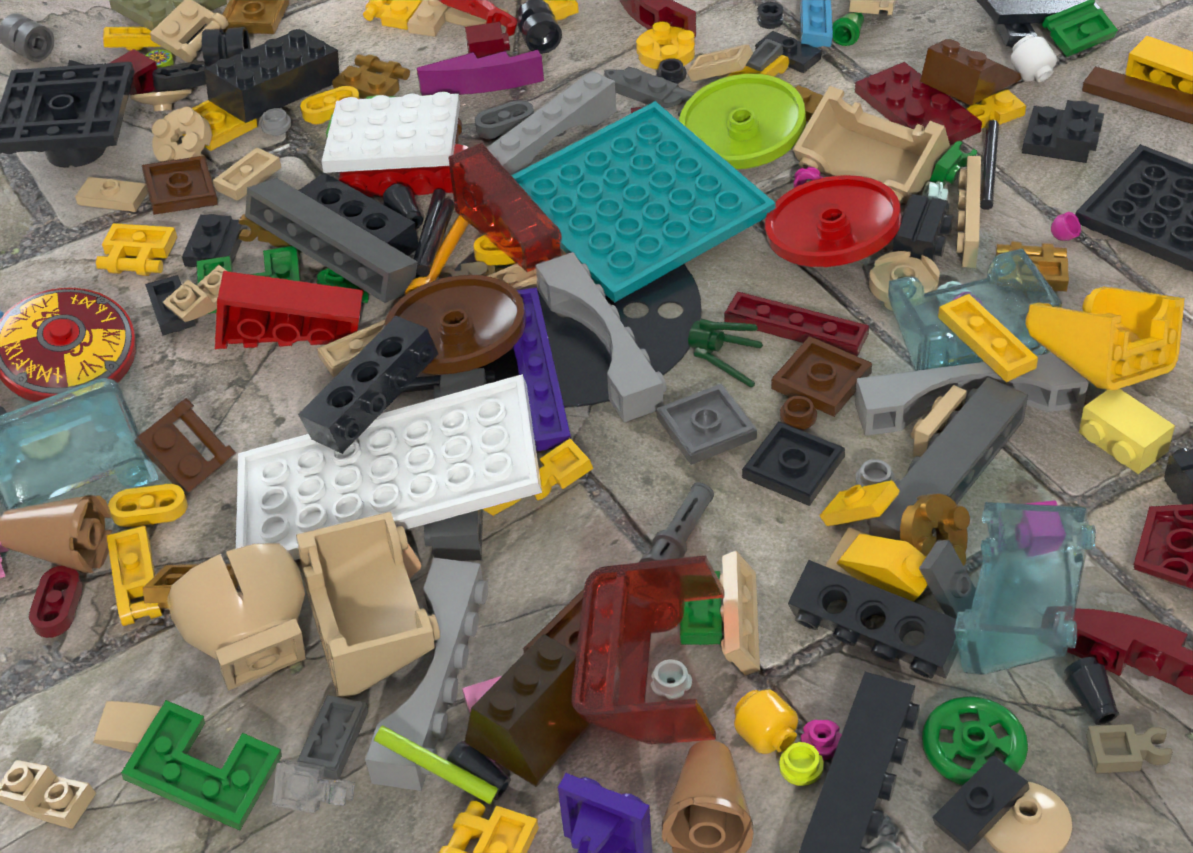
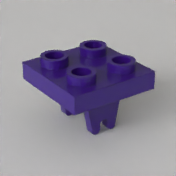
(603, 819)

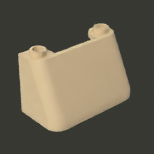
(855, 143)
(364, 601)

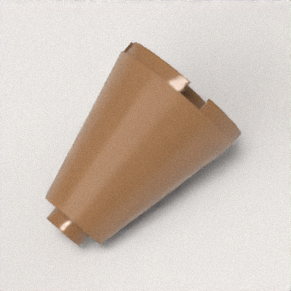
(60, 532)
(708, 805)

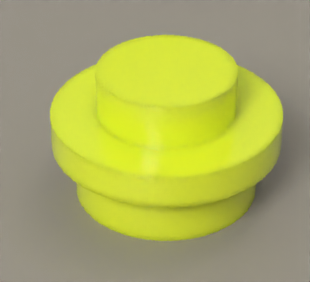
(801, 764)

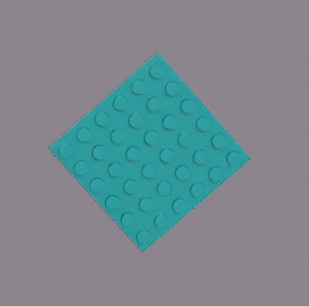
(641, 199)

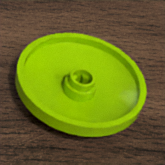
(746, 118)

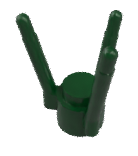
(707, 337)

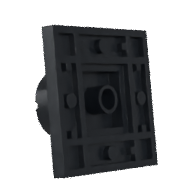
(65, 111)

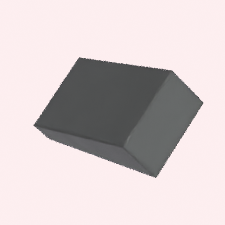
(765, 55)

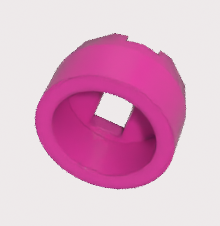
(1066, 227)

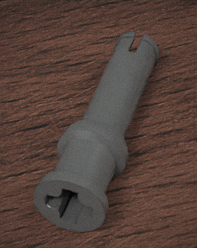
(672, 541)

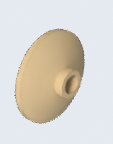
(161, 100)
(1042, 833)

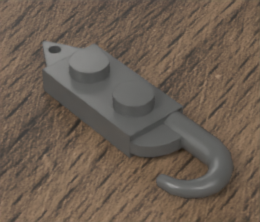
(647, 87)

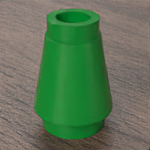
(847, 29)

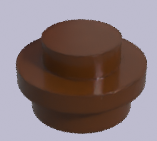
(798, 412)

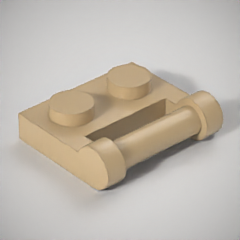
(184, 24)

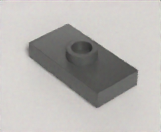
(948, 579)
(334, 735)

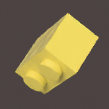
(1126, 429)

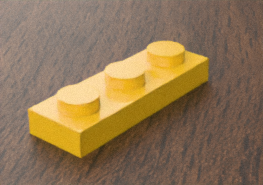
(988, 337)

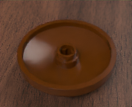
(468, 320)

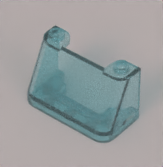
(1006, 294)
(70, 444)
(1025, 587)

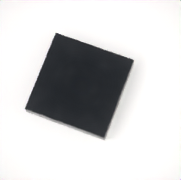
(793, 463)

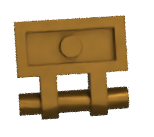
(366, 79)
(1049, 260)

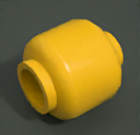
(765, 721)

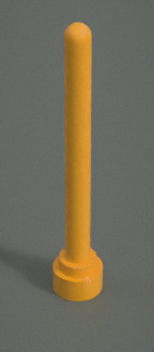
(443, 254)

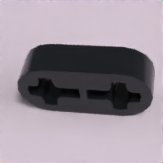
(179, 76)

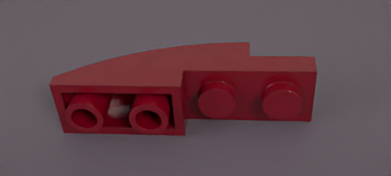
(653, 11)
(1137, 642)

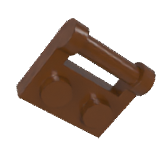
(175, 453)

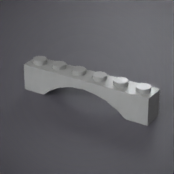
(583, 103)
(570, 291)
(897, 399)
(453, 596)

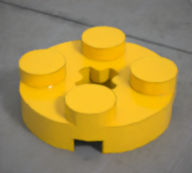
(665, 43)

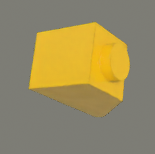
(886, 565)

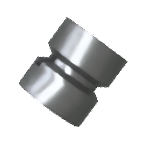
(26, 37)

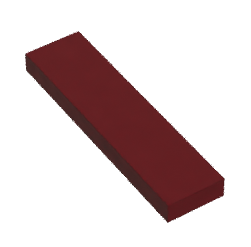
(796, 322)

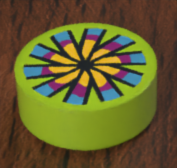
(161, 57)

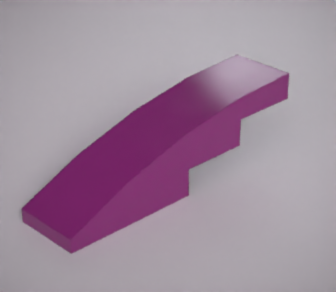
(481, 75)

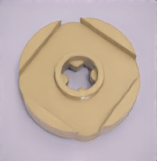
(172, 127)
(898, 265)

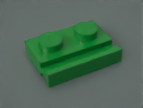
(1080, 27)

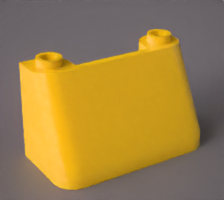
(1116, 338)

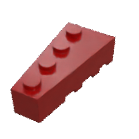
(283, 311)

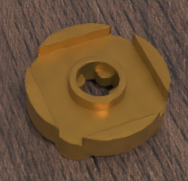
(939, 513)

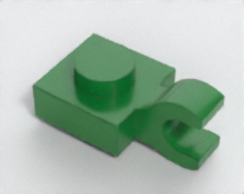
(949, 165)

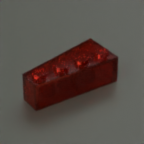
(501, 208)

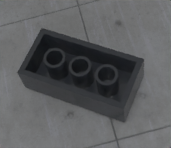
(271, 75)

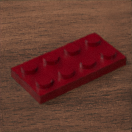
(909, 102)

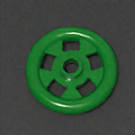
(989, 713)

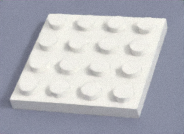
(391, 132)

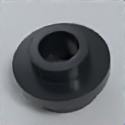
(672, 70)

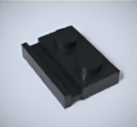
(213, 238)

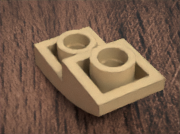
(197, 300)
(124, 724)
(43, 795)

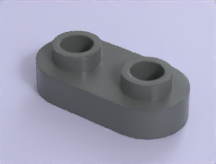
(502, 118)

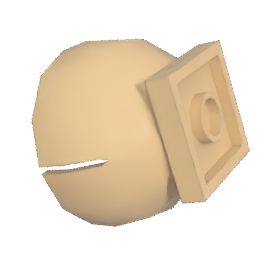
(244, 630)

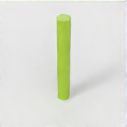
(436, 764)

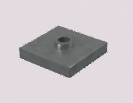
(706, 423)

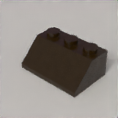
(529, 713)

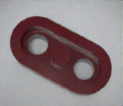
(53, 608)

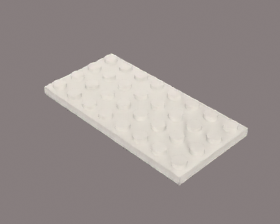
(410, 462)

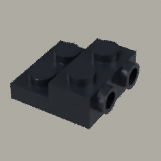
(1064, 133)

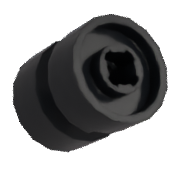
(538, 26)
(223, 46)

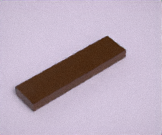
(1140, 94)

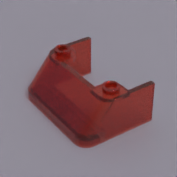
(613, 647)

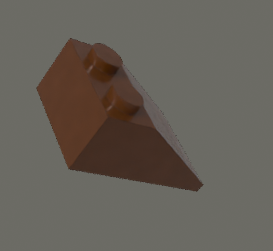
(964, 72)

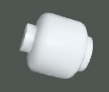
(1033, 58)

